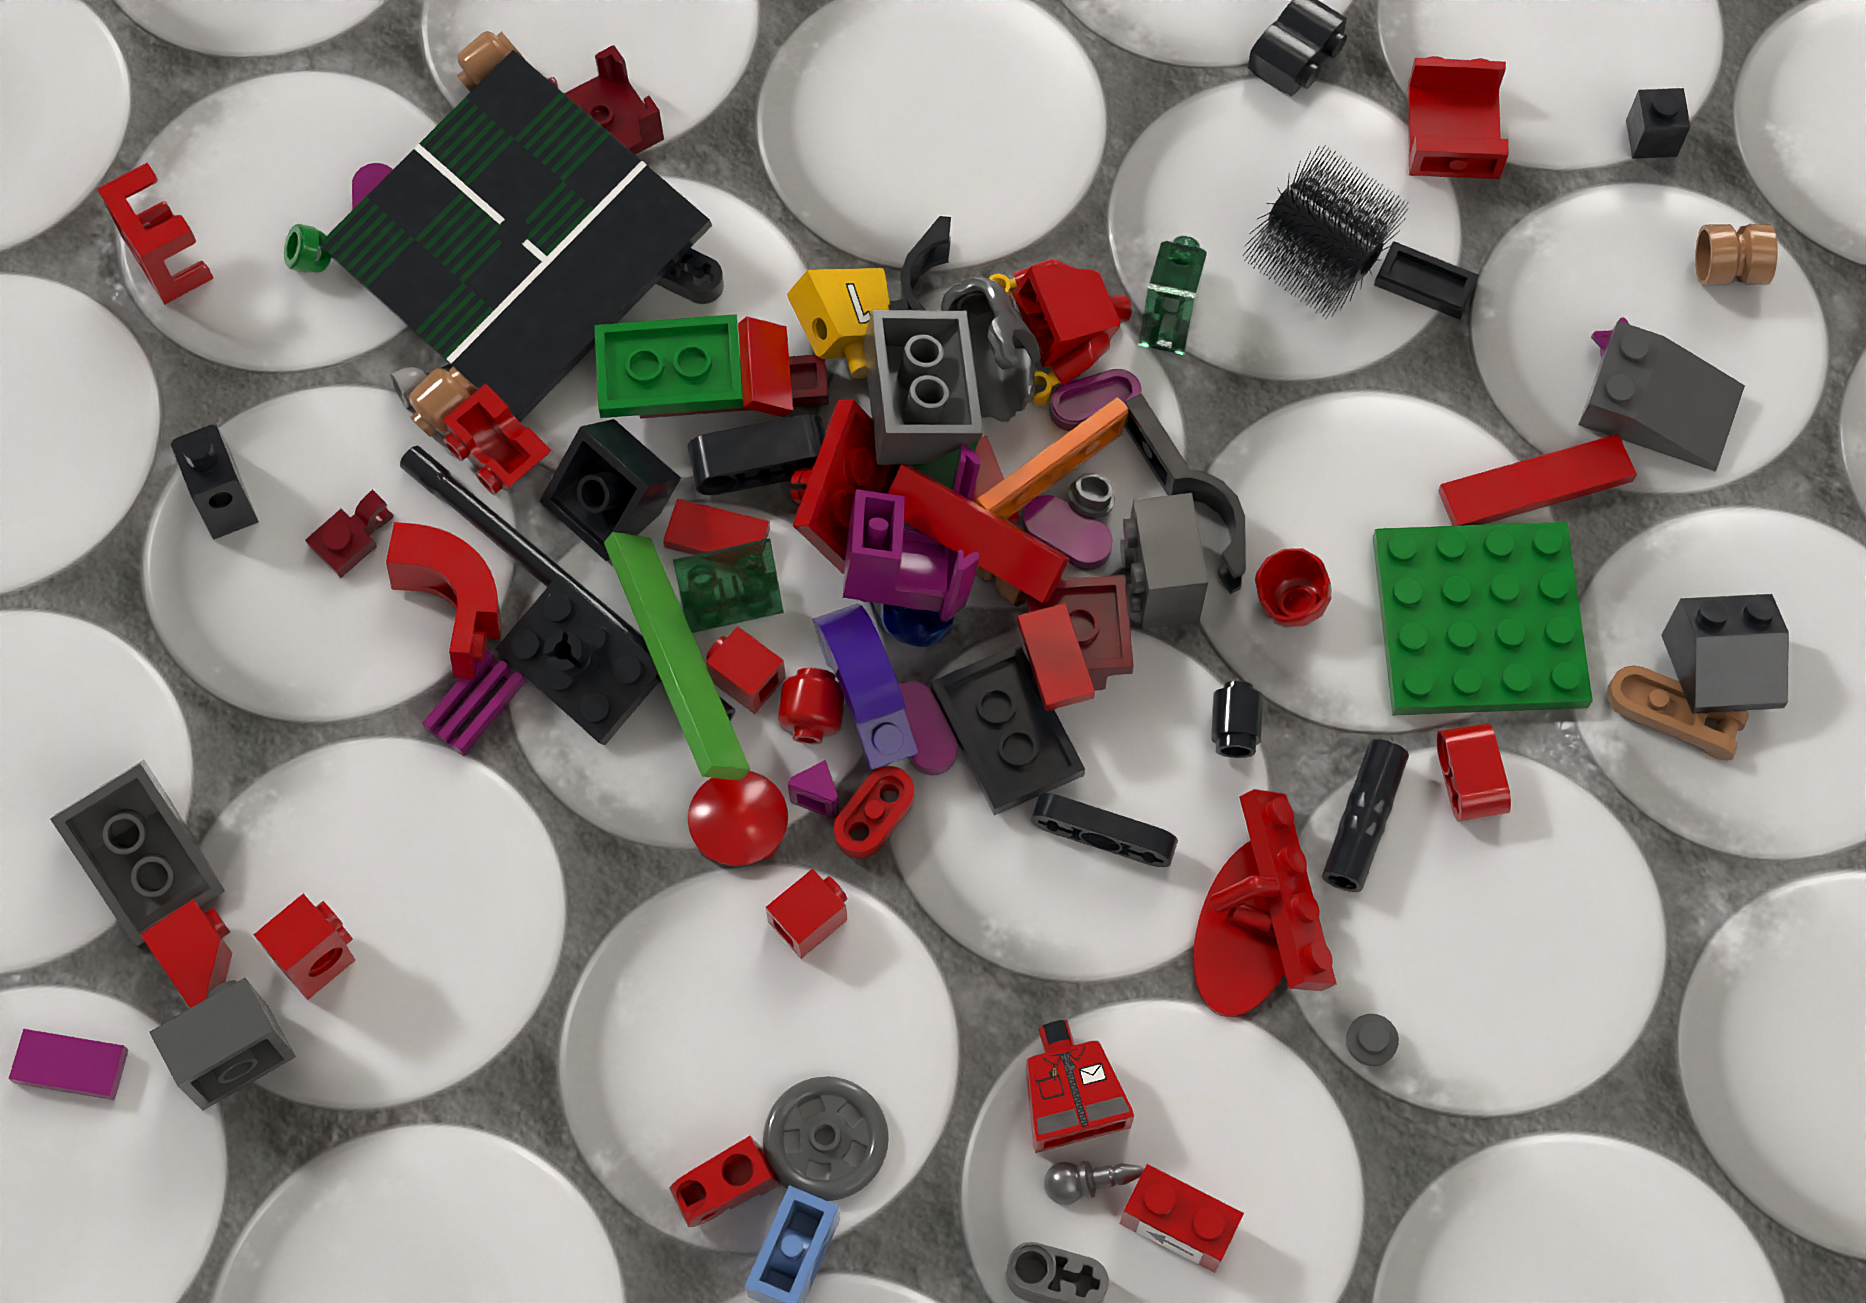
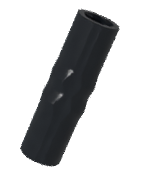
(1365, 815)

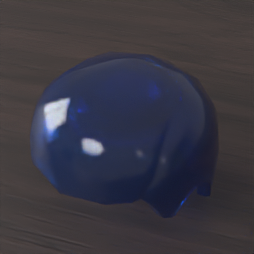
(914, 626)

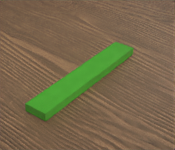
(677, 657)

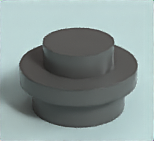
(1091, 495)
(1372, 1039)

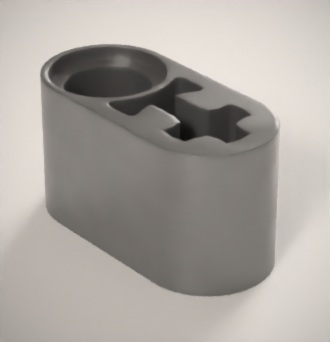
(1050, 1257)

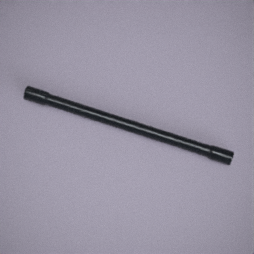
(439, 481)

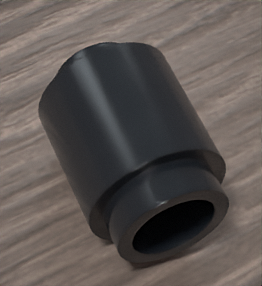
(1236, 719)

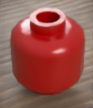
(811, 705)

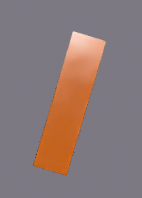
(1056, 461)

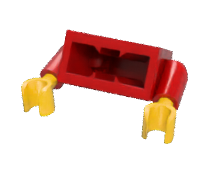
(1068, 316)

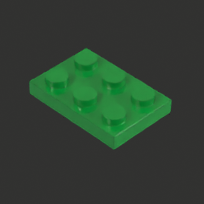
(668, 366)

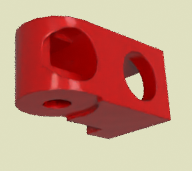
(723, 1182)

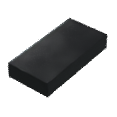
(1426, 280)

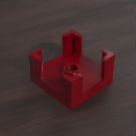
(617, 105)

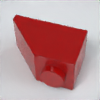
(191, 950)

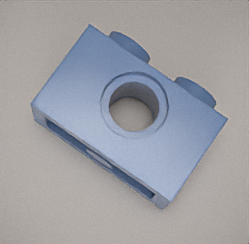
(793, 1249)

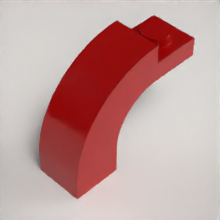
(448, 567)

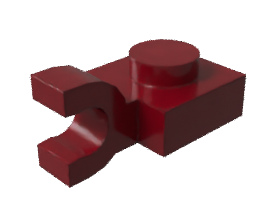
(346, 539)

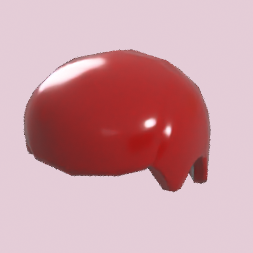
(1293, 587)

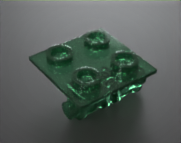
(728, 585)

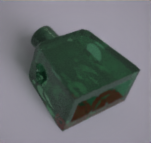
(1175, 276)

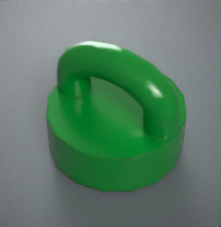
(302, 249)

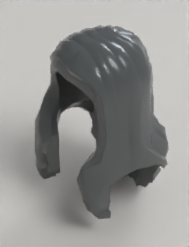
(1001, 346)

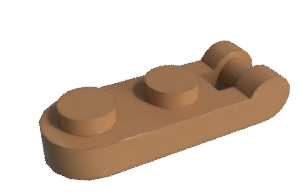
(1663, 706)

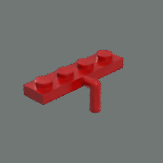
(1286, 890)

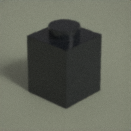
(1658, 123)

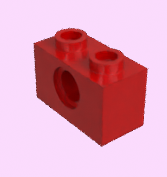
(307, 944)

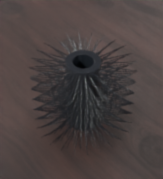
(1325, 231)

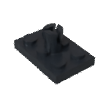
(580, 659)

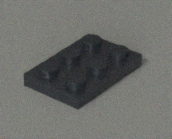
(1005, 730)

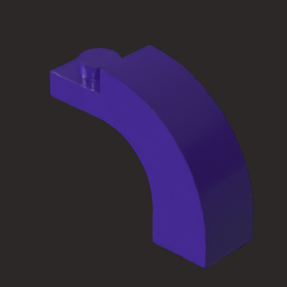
(868, 683)

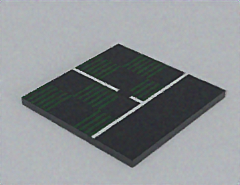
(515, 235)

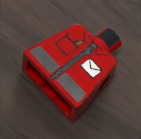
(1073, 1091)

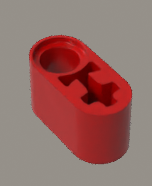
(1473, 772)

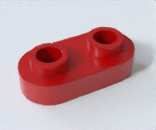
(873, 814)

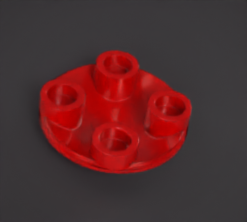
(738, 819)

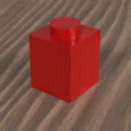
(745, 669)
(808, 912)

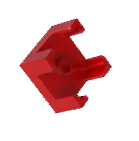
(153, 235)

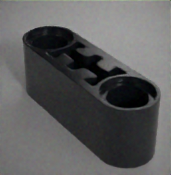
(755, 454)

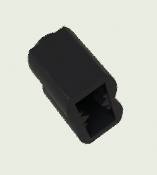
(1297, 44)

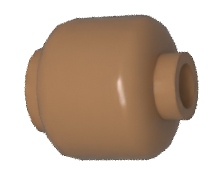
(482, 57)
(437, 397)

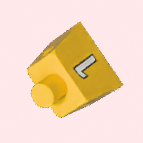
(837, 309)

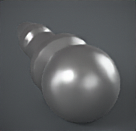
(1068, 1182)

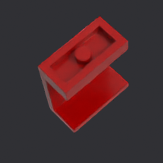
(1455, 118)

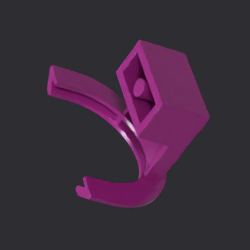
(903, 563)

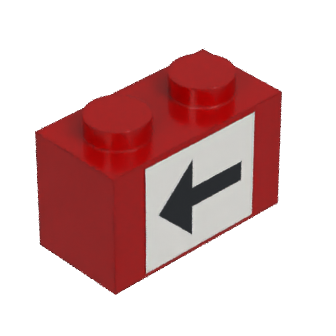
(1181, 1218)

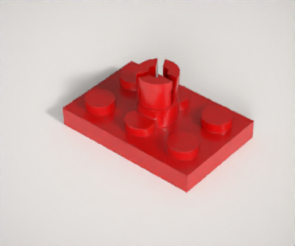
(842, 466)

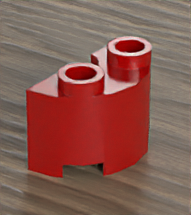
(492, 440)

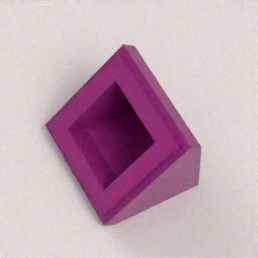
(815, 790)

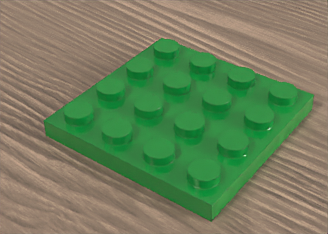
(1481, 618)

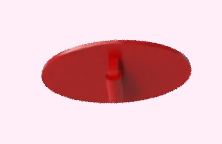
(1236, 950)

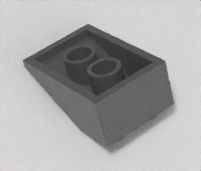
(1662, 397)
(137, 850)

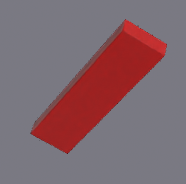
(1537, 482)
(971, 528)

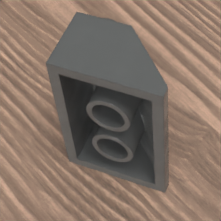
(920, 385)

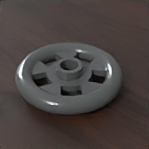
(843, 1177)

